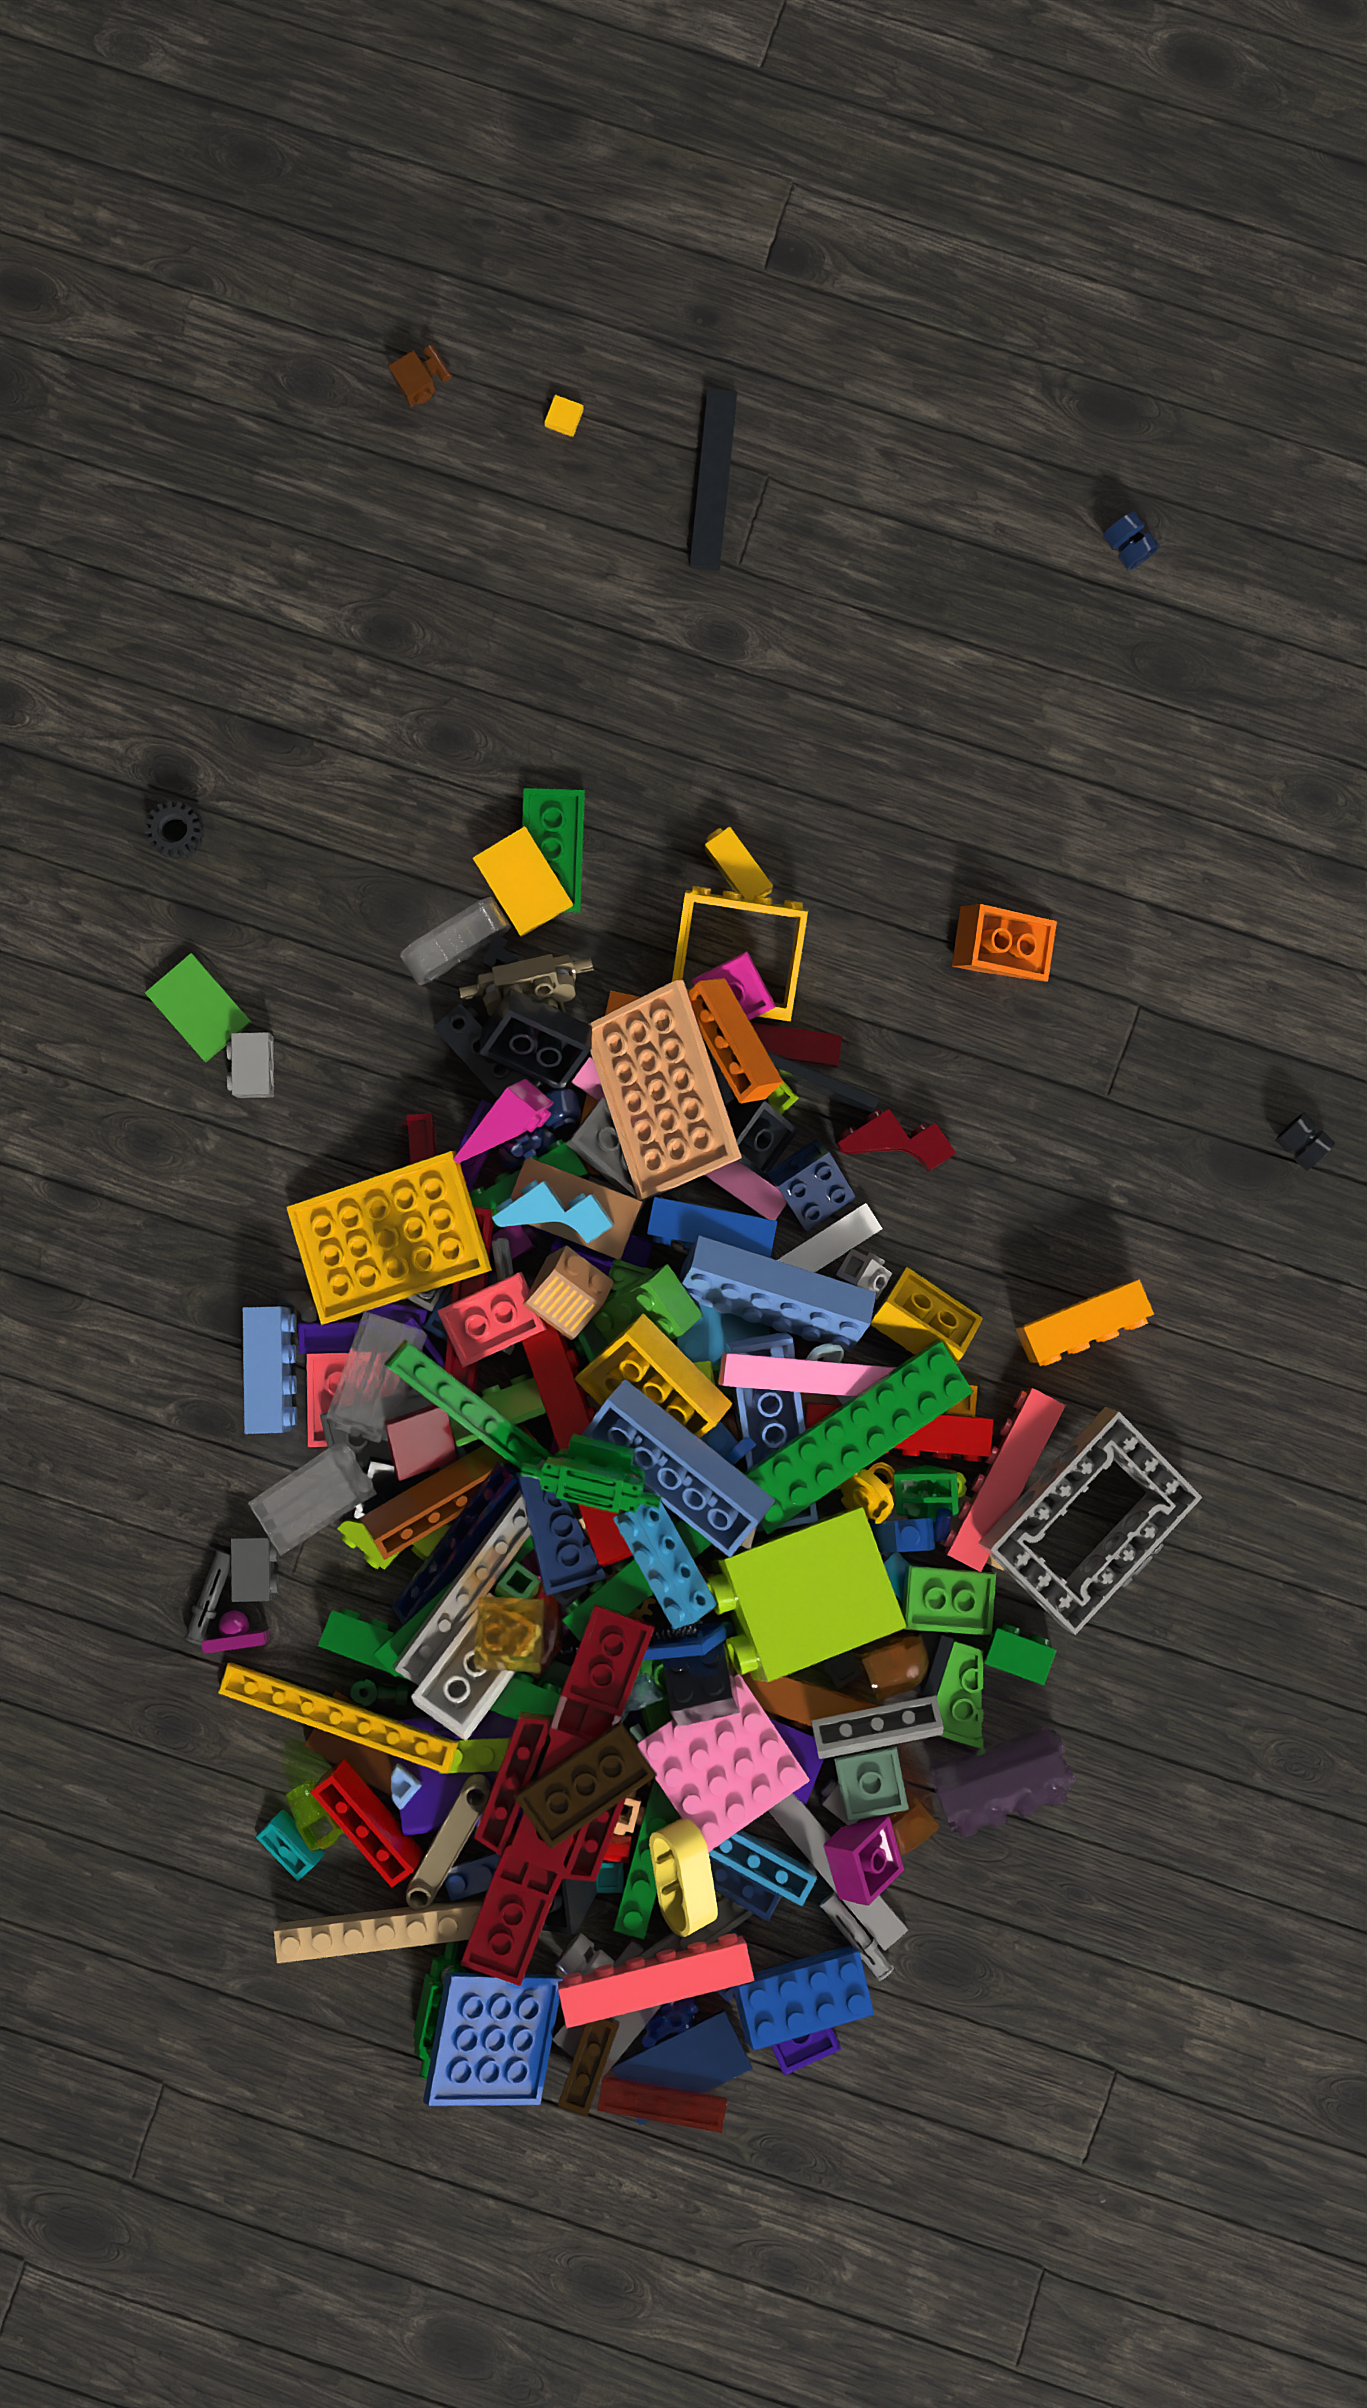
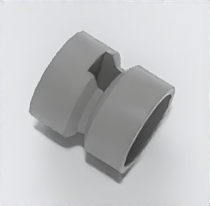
(581, 1957)

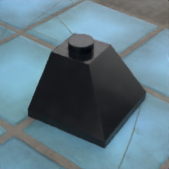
(760, 1135)
(570, 1906)

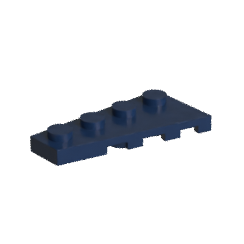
(557, 1539)

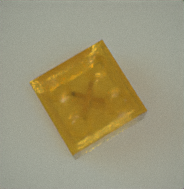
(509, 1634)

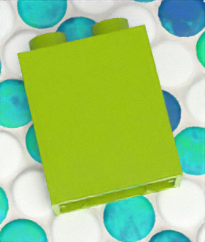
(805, 1596)

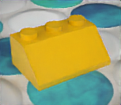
(921, 1313)

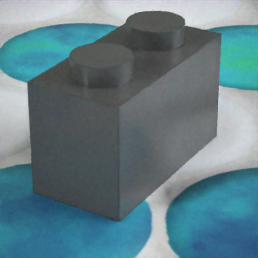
(253, 1569)

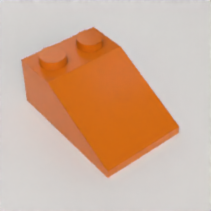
(1004, 942)

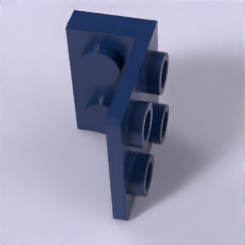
(811, 1184)

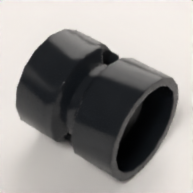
(1307, 1144)

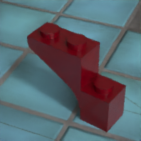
(886, 1134)

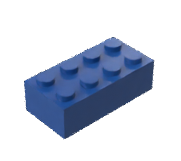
(684, 1222)
(803, 1997)

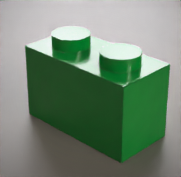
(1018, 1654)

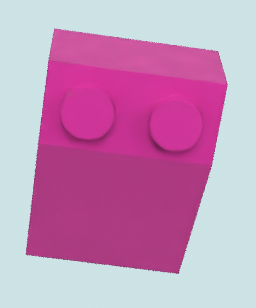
(515, 1112)

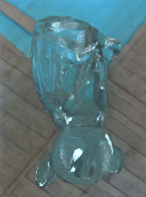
(643, 1693)

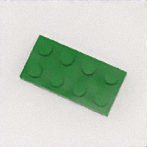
(557, 828)

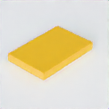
(523, 881)

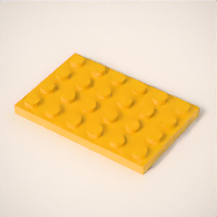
(389, 1238)

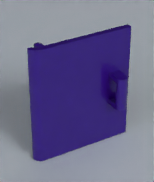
(435, 1797)

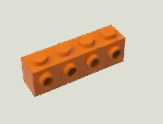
(733, 1041)

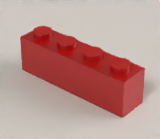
(367, 1823)

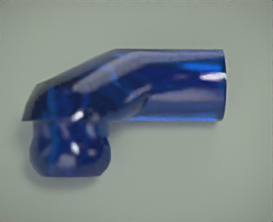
(942, 1524)

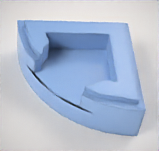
(403, 1785)

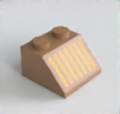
(568, 1291)

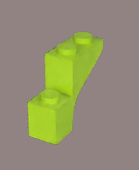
(356, 1535)

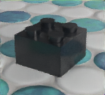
(701, 1686)

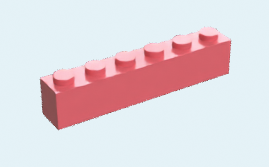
(1005, 1475)
(655, 1980)

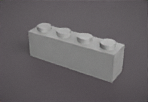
(877, 1727)

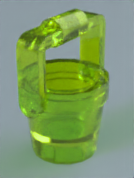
(308, 1811)

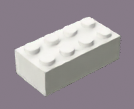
(456, 1690)

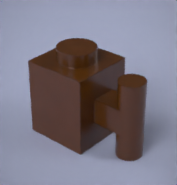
(414, 377)

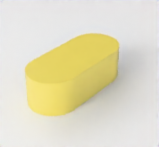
(683, 1877)

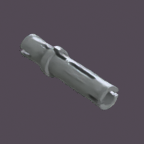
(857, 1936)

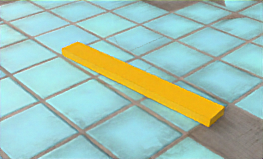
(338, 1717)

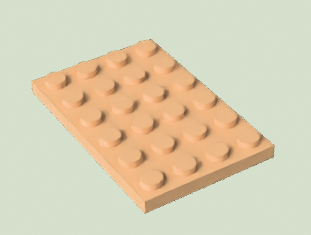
(662, 1091)

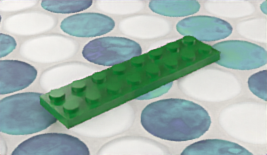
(858, 1433)

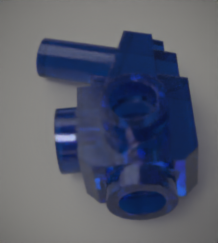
(673, 2017)

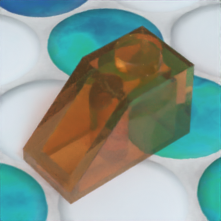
(913, 1826)

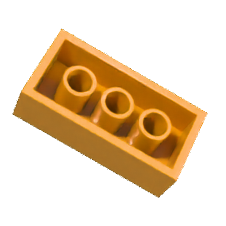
(1085, 1321)

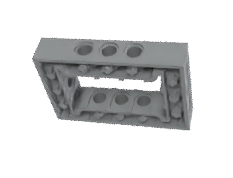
(1127, 1545)

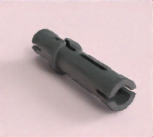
(196, 1632)

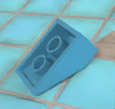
(708, 1335)

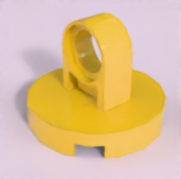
(870, 1492)

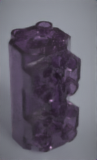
(1002, 1780)

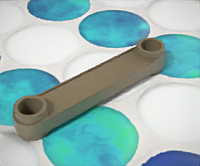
(448, 1842)

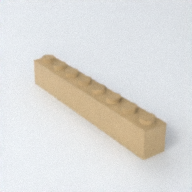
(375, 1930)

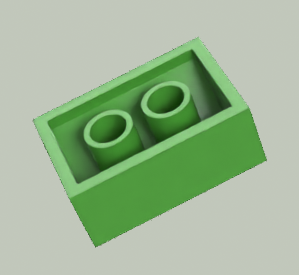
(515, 1403)

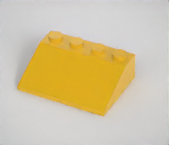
(660, 1372)

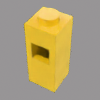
(737, 864)

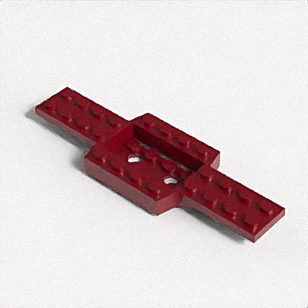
(527, 1868)

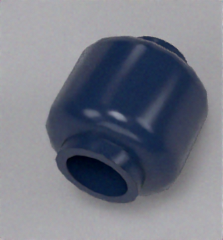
(564, 1111)

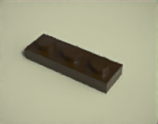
(588, 2065)

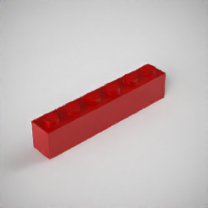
(941, 1436)

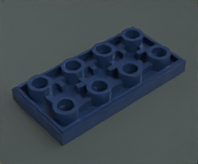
(689, 2061)

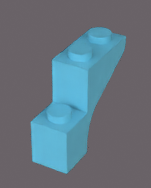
(542, 1205)

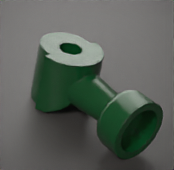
(368, 1690)

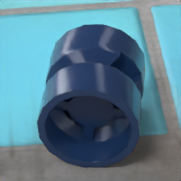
(1131, 541)

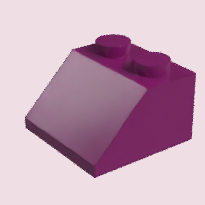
(863, 1859)

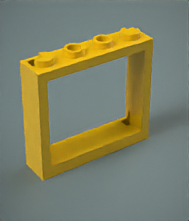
(758, 904)

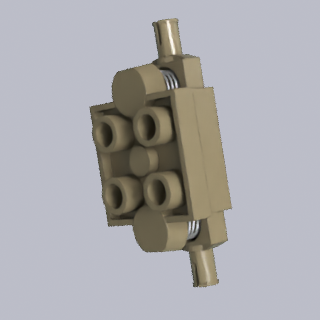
(541, 978)

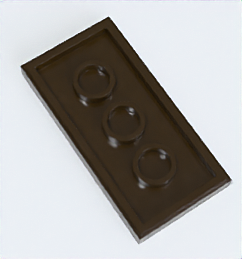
(585, 1784)

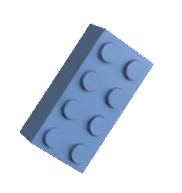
(268, 1370)

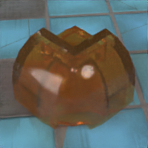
(897, 1666)

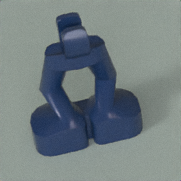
(530, 1144)

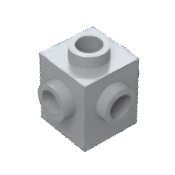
(864, 1271)

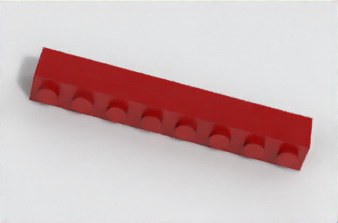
(570, 1414)

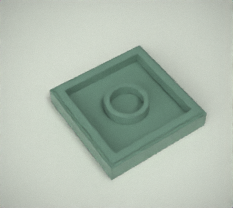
(871, 1783)

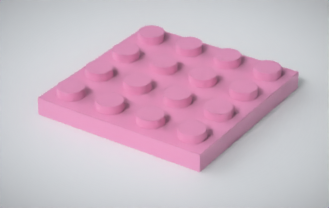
(724, 1768)

